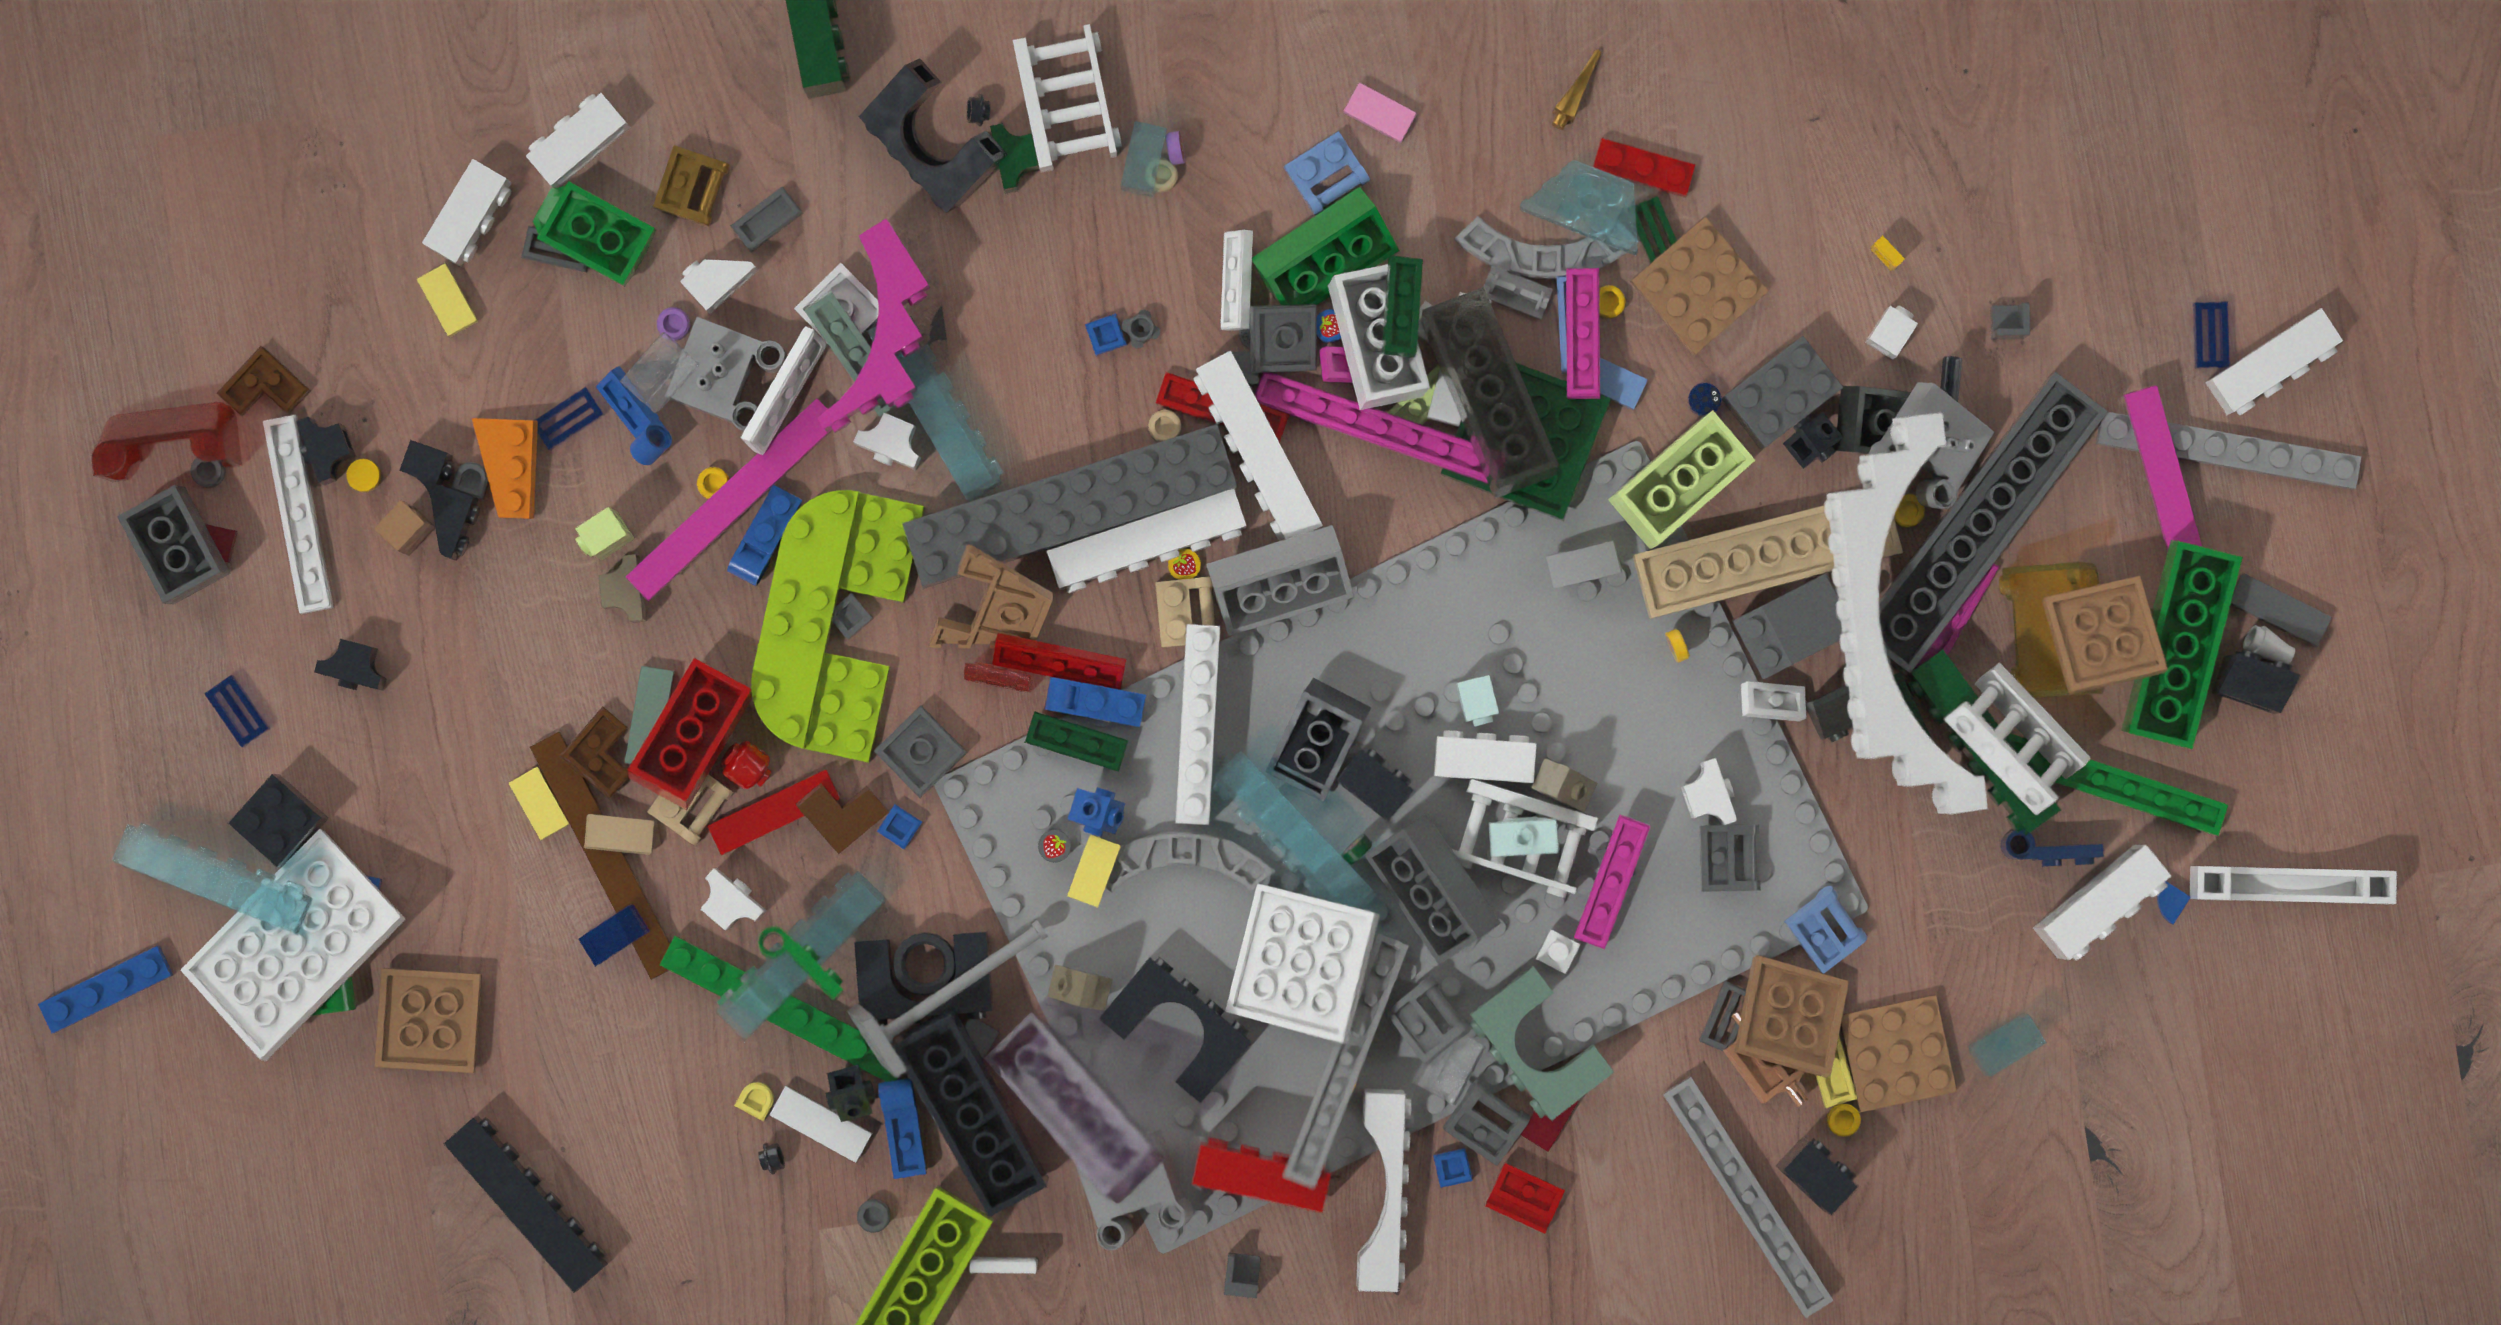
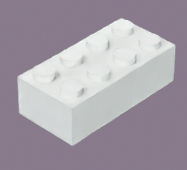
(1360, 312)
(2102, 902)

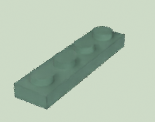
(842, 338)

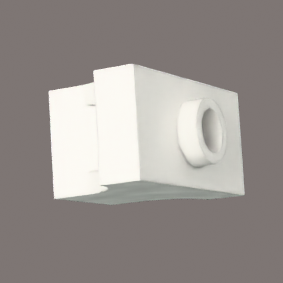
(890, 442)
(1710, 794)
(730, 901)

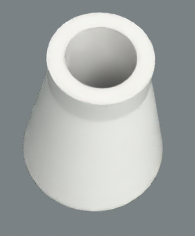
(2268, 645)

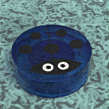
(1704, 399)

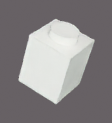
(1892, 331)

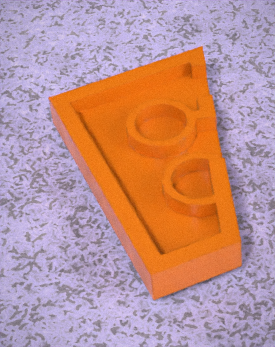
(510, 463)

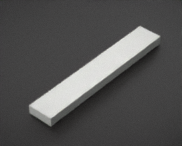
(298, 515)

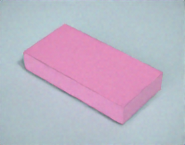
(1380, 112)

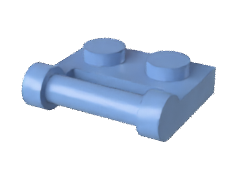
(1320, 164)
(1817, 936)

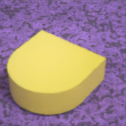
(756, 1100)

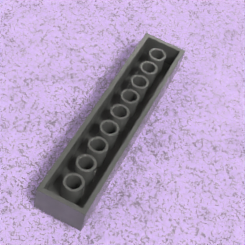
(1072, 504)
(1984, 519)

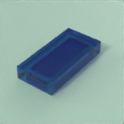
(614, 935)

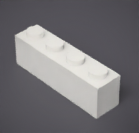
(2274, 362)

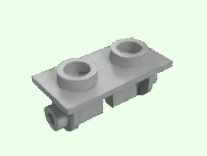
(1517, 292)

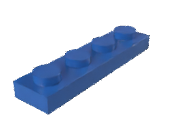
(105, 989)

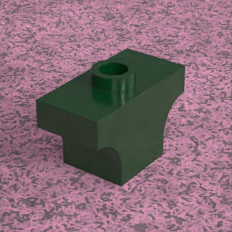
(1020, 157)

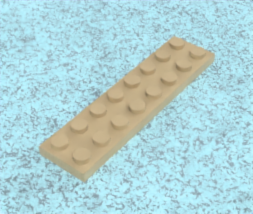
(1740, 561)

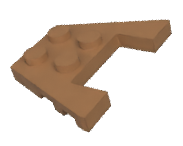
(1009, 605)

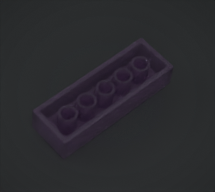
(1075, 1108)

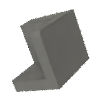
(2010, 321)
(1242, 1275)

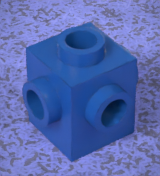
(1097, 811)

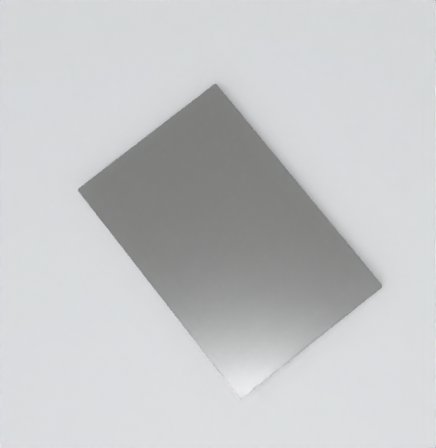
(1568, 670)

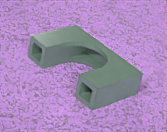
(1551, 1090)

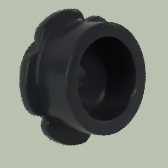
(978, 110)
(771, 1158)

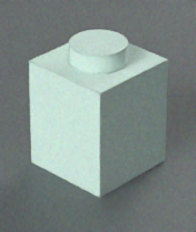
(1477, 700)

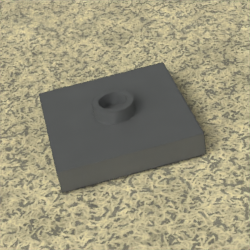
(1283, 338)
(920, 751)

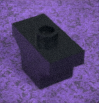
(324, 448)
(352, 666)

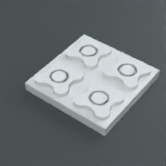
(1302, 963)

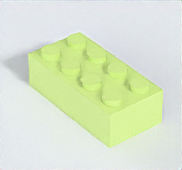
(1681, 479)

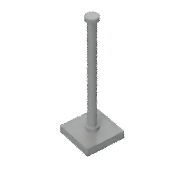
(880, 1037)

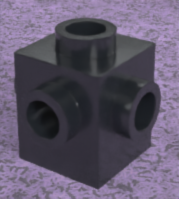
(1813, 440)
(850, 1093)

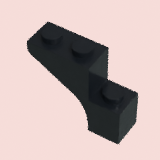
(451, 509)

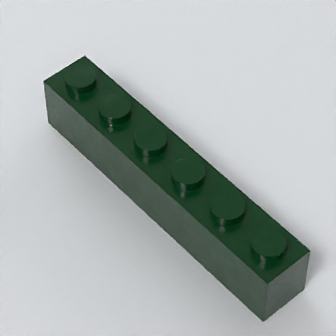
(1945, 691)

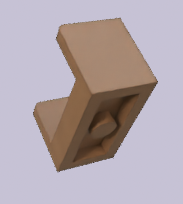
(404, 527)

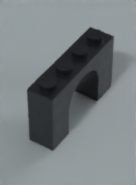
(893, 122)
(885, 1001)
(1221, 1043)

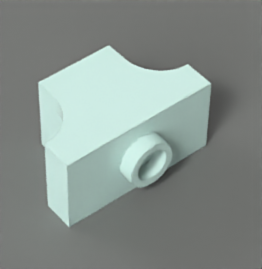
(1523, 836)

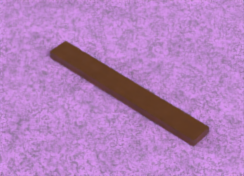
(609, 866)

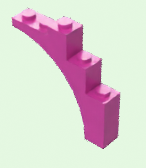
(896, 334)

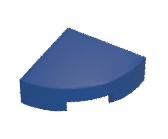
(2171, 902)

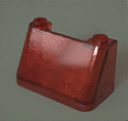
(208, 426)

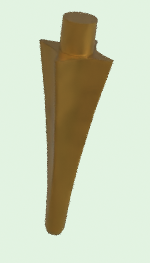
(1569, 104)

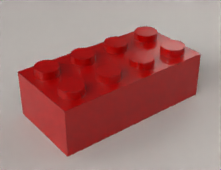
(690, 733)
(1255, 1175)

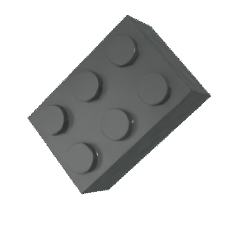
(1782, 393)
(173, 544)

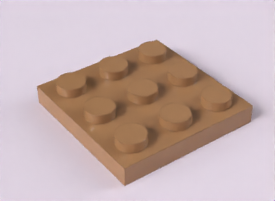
(1699, 286)
(2104, 635)
(1791, 1016)
(428, 1020)
(1897, 1053)

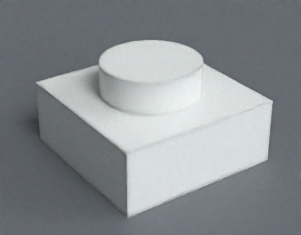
(1557, 951)

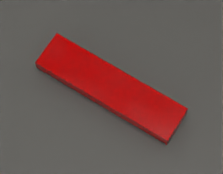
(1185, 397)
(1058, 661)
(766, 814)

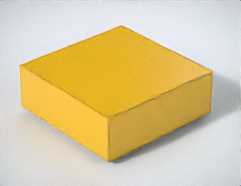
(1887, 253)

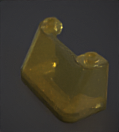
(2036, 655)

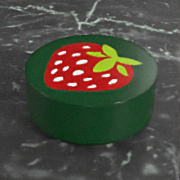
(1356, 849)

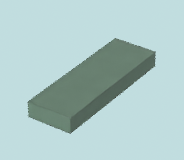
(651, 698)

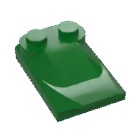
(593, 232)

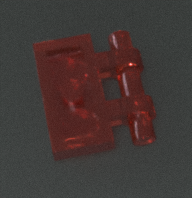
(988, 675)

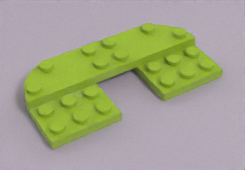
(796, 687)

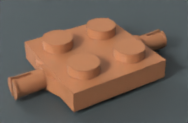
(1765, 1077)

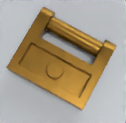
(680, 183)

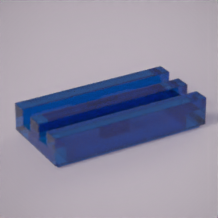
(2223, 331)
(591, 403)
(253, 733)

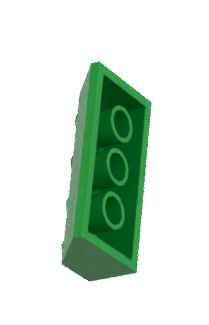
(1334, 242)

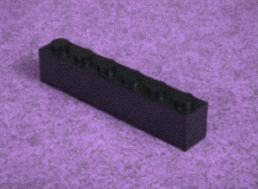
(526, 1203)

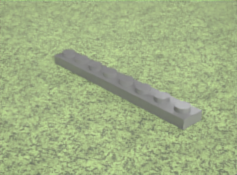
(2242, 452)
(1345, 1064)
(1747, 1197)

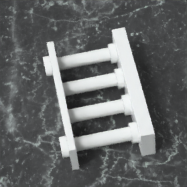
(1042, 119)
(2033, 722)
(1514, 805)

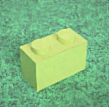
(603, 534)

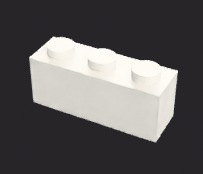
(577, 140)
(468, 213)
(1484, 757)

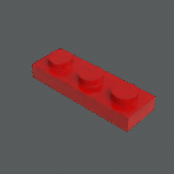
(1644, 167)

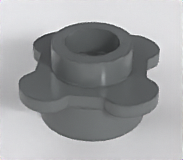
(1139, 338)

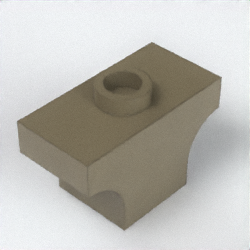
(620, 593)
(1564, 785)
(1079, 988)

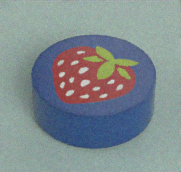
(1328, 327)

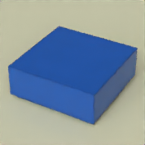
(1105, 334)
(899, 826)
(1452, 1167)

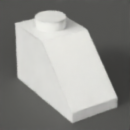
(716, 280)

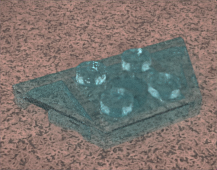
(1589, 204)

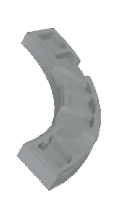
(1533, 260)
(1188, 849)

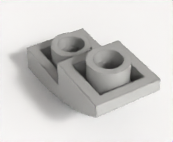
(1584, 564)

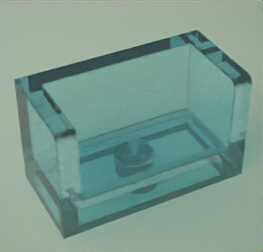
(1143, 159)
(2006, 1045)

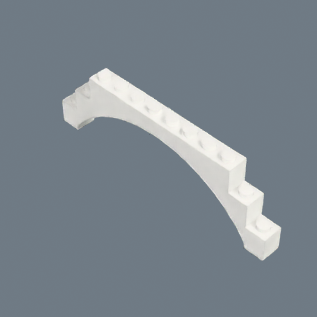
(1857, 540)

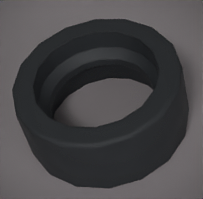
(900, 960)

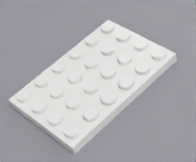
(275, 980)

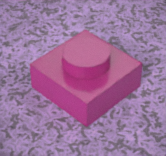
(1334, 365)

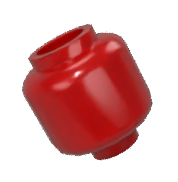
(746, 765)

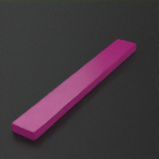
(1369, 425)
(729, 502)

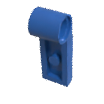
(649, 432)
(763, 536)
(1095, 702)
(902, 1128)

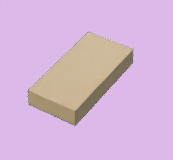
(619, 834)

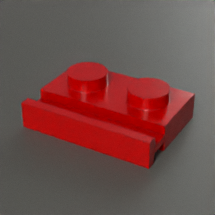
(1524, 1198)

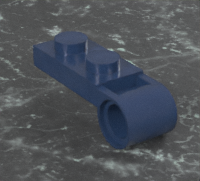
(2051, 854)

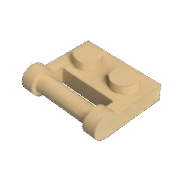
(1175, 608)
(673, 815)

